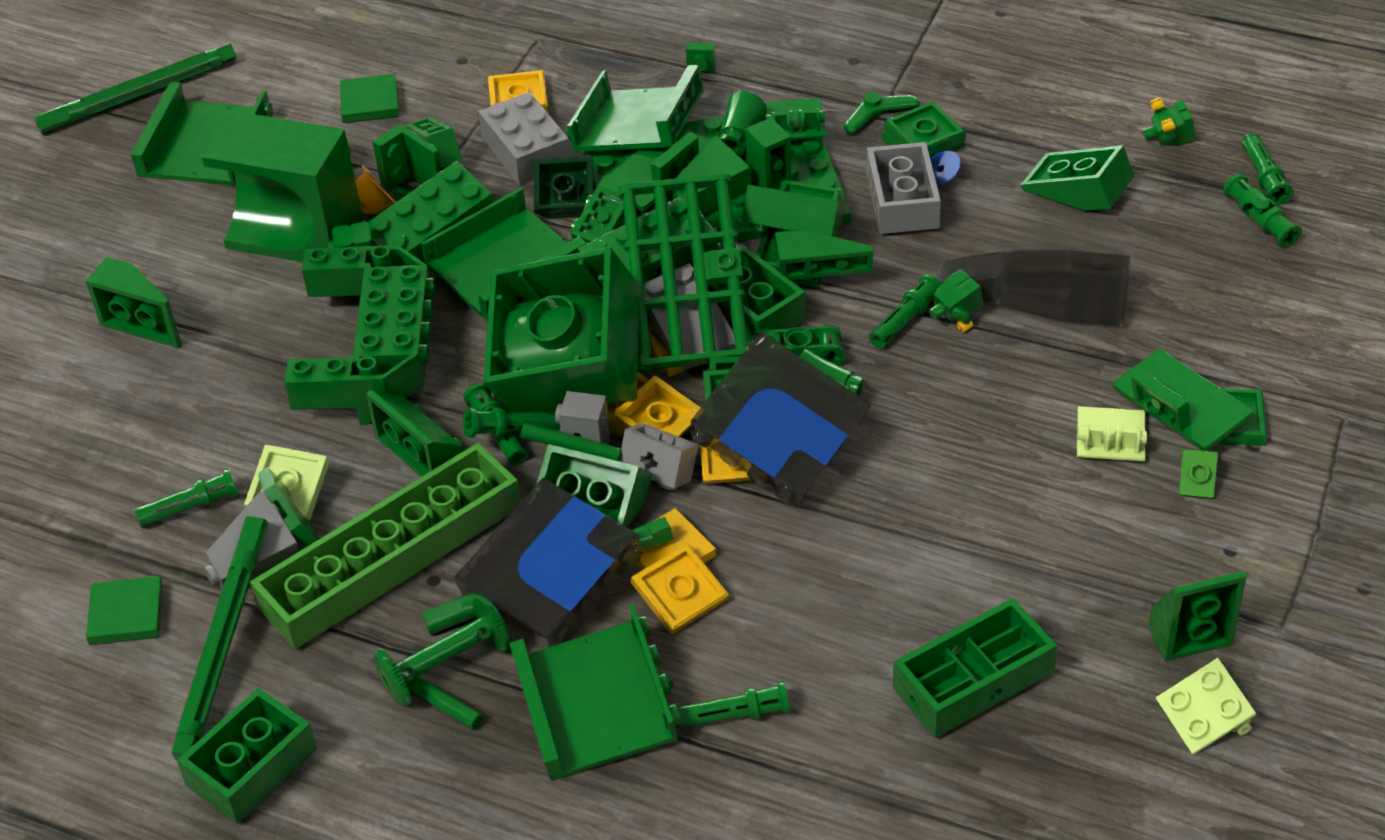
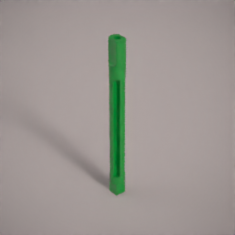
(133, 88)
(462, 608)
(220, 635)

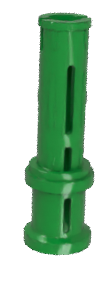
(1269, 176)
(913, 303)
(499, 422)
(512, 448)
(146, 514)
(753, 701)

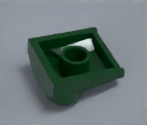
(562, 186)

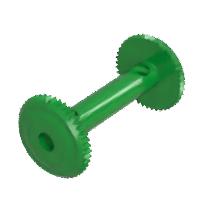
(488, 625)

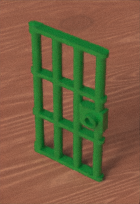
(709, 268)

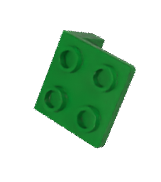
(404, 155)

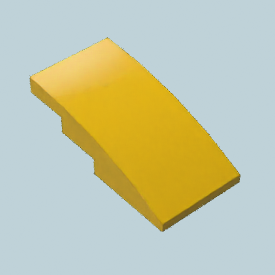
(656, 406)

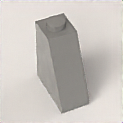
(276, 547)

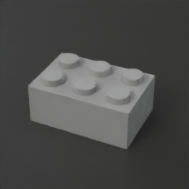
(522, 132)
(903, 188)

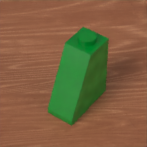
(714, 160)

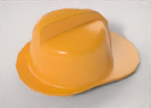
(371, 195)

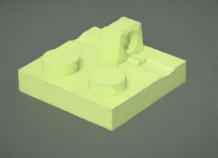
(298, 470)

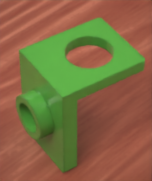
(1198, 473)

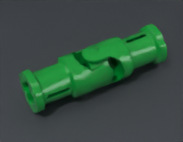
(1262, 210)

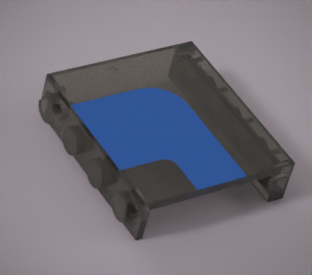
(778, 418)
(551, 562)

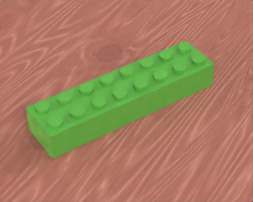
(385, 545)

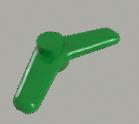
(874, 106)

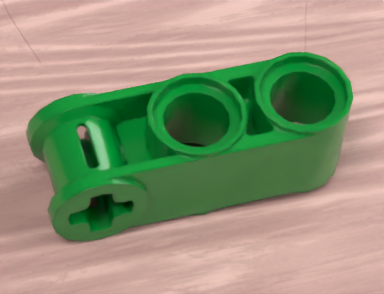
(814, 338)

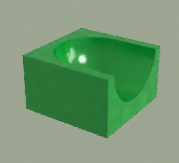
(289, 184)
(562, 330)

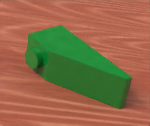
(439, 135)
(814, 255)

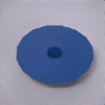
(945, 167)

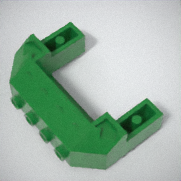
(390, 328)

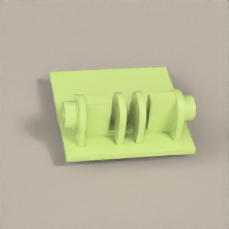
(1111, 433)
(1207, 706)

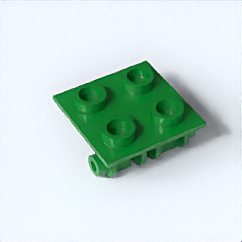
(798, 117)

